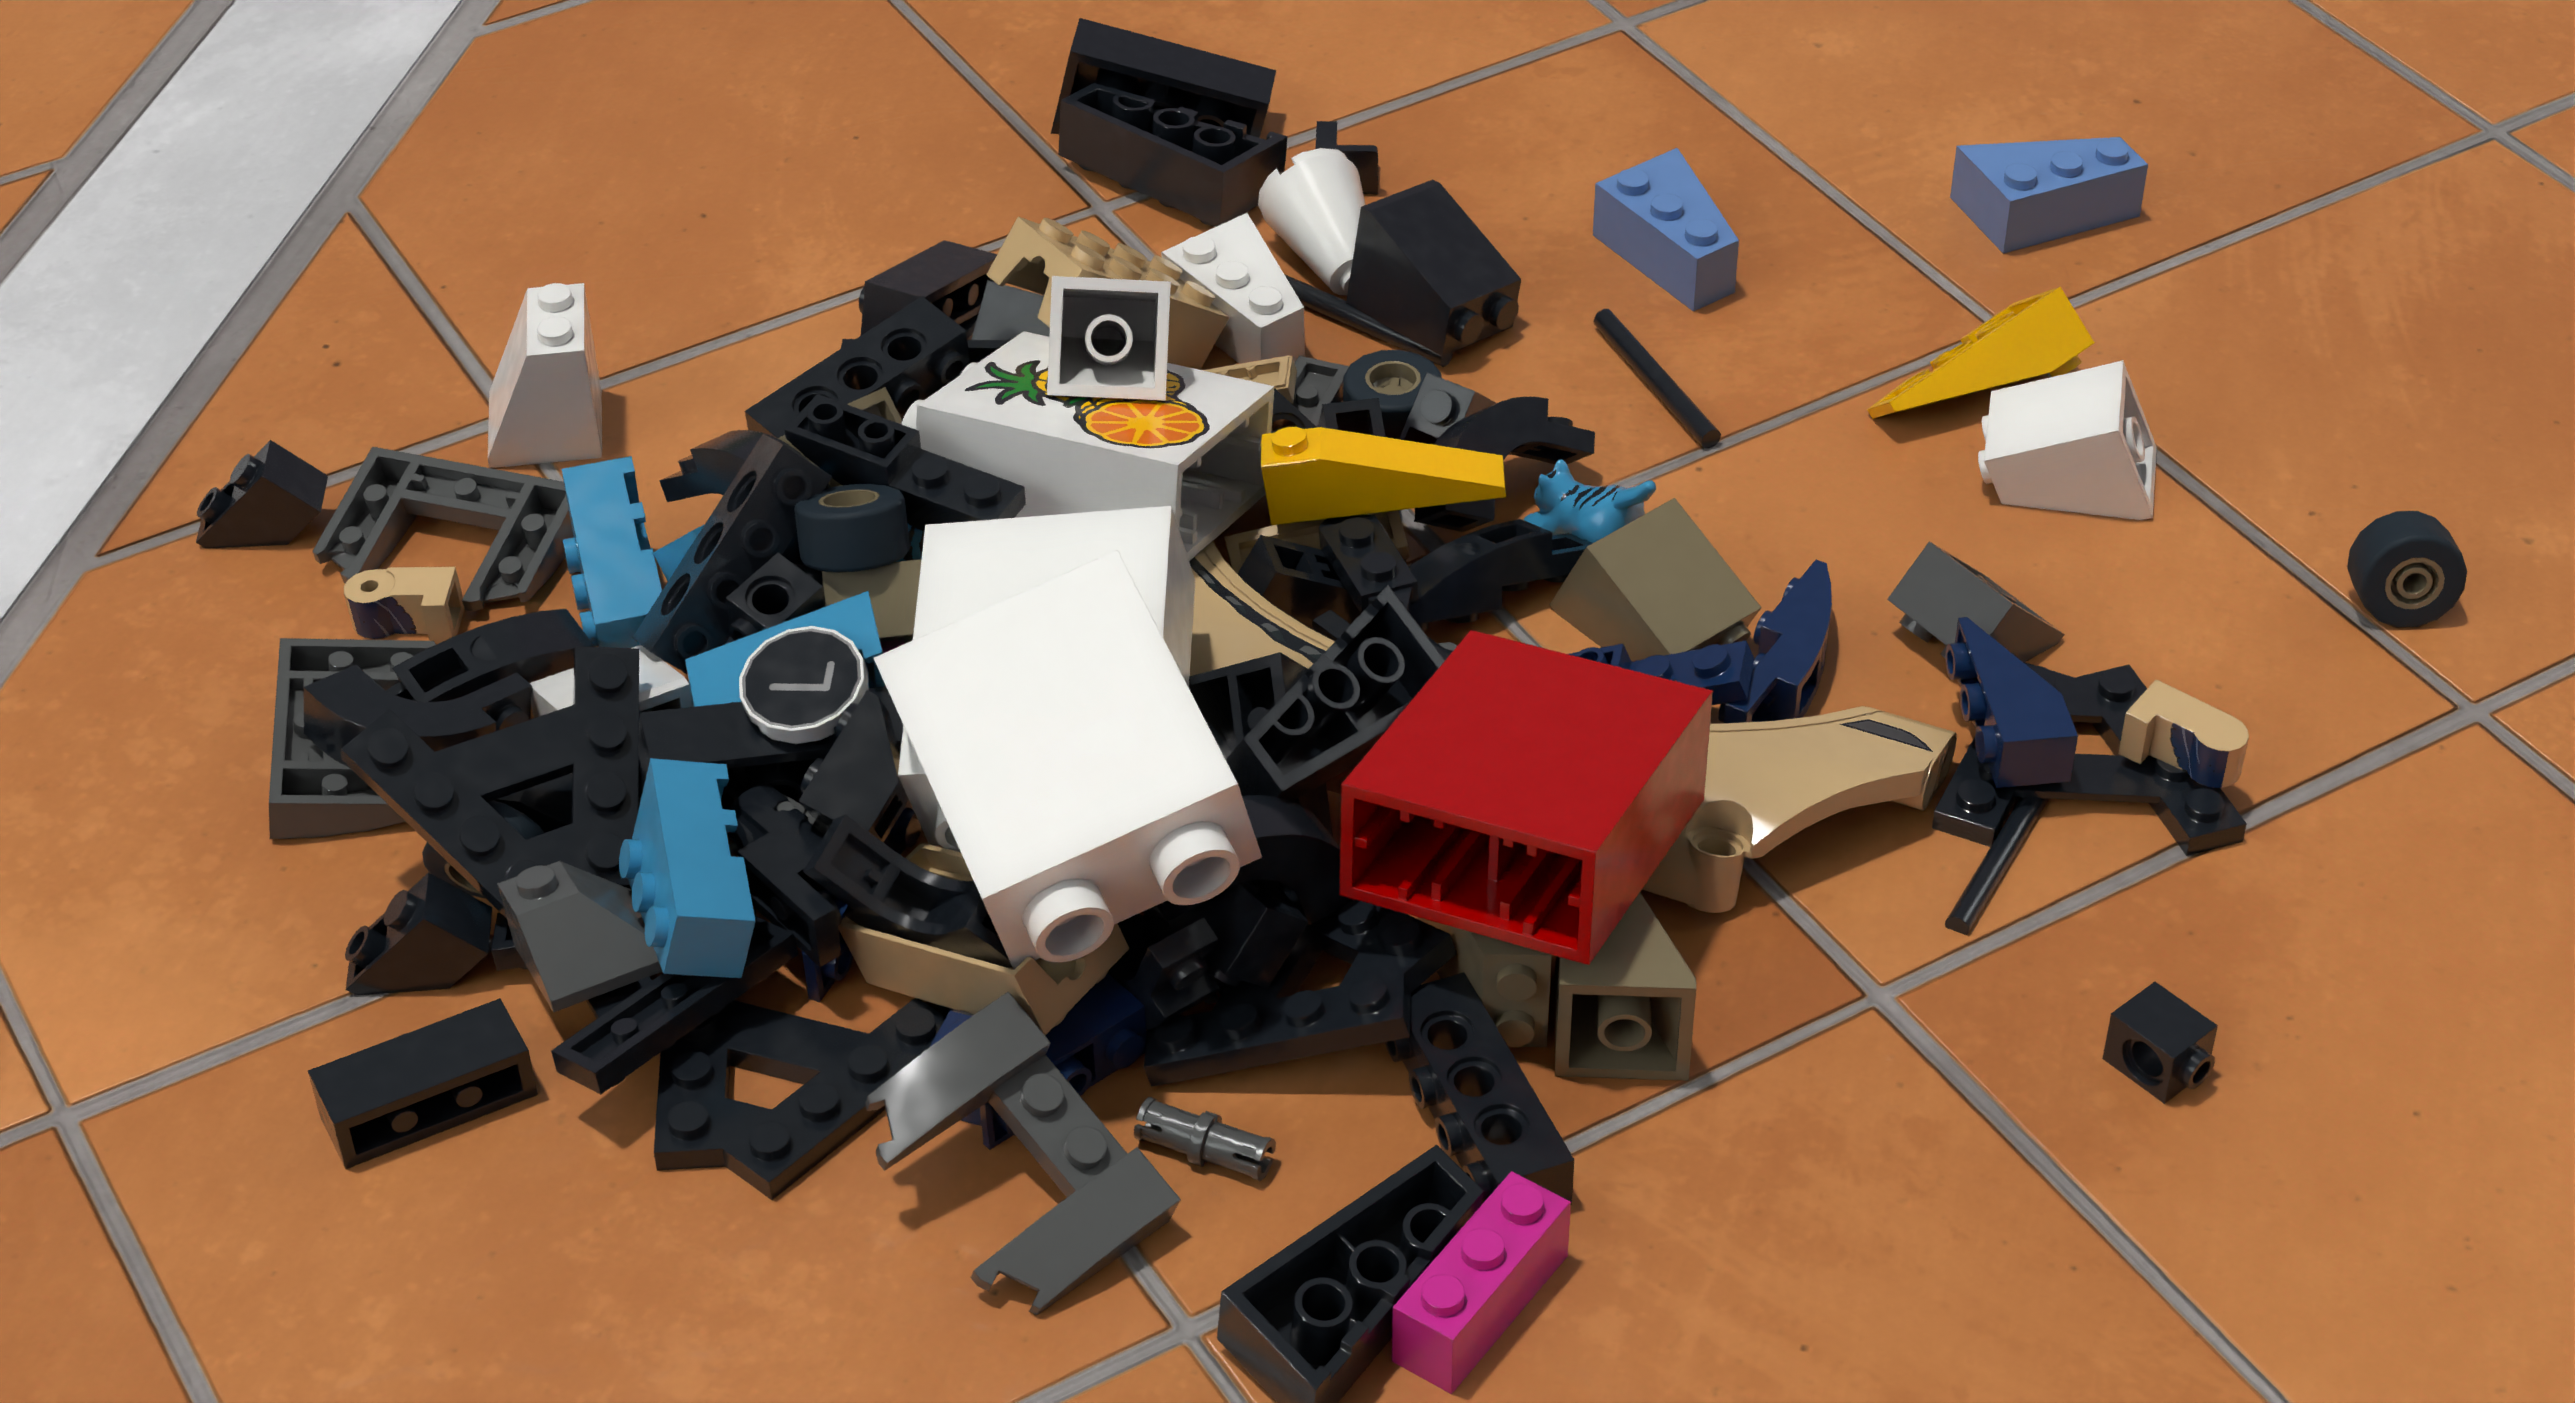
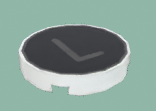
(802, 683)

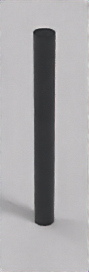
(1341, 311)
(1657, 378)
(1994, 864)

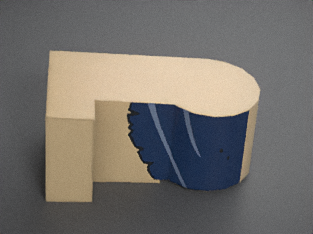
(405, 602)
(2185, 735)

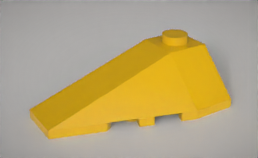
(2012, 346)
(1351, 473)

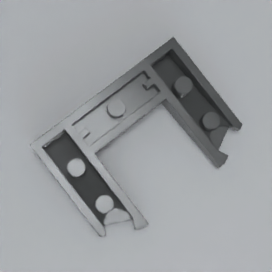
(400, 485)
(308, 788)
(1110, 1193)

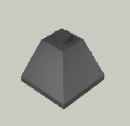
(576, 933)

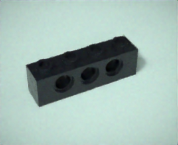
(906, 353)
(737, 540)
(1478, 1091)

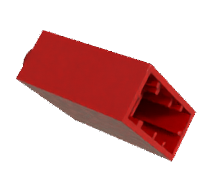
(1525, 795)

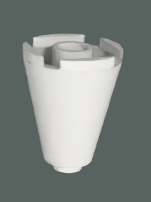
(1317, 212)

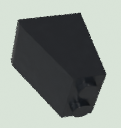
(1430, 271)

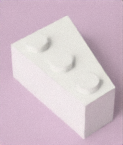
(1247, 287)

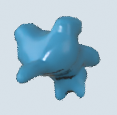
(1585, 509)

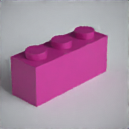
(1480, 1282)

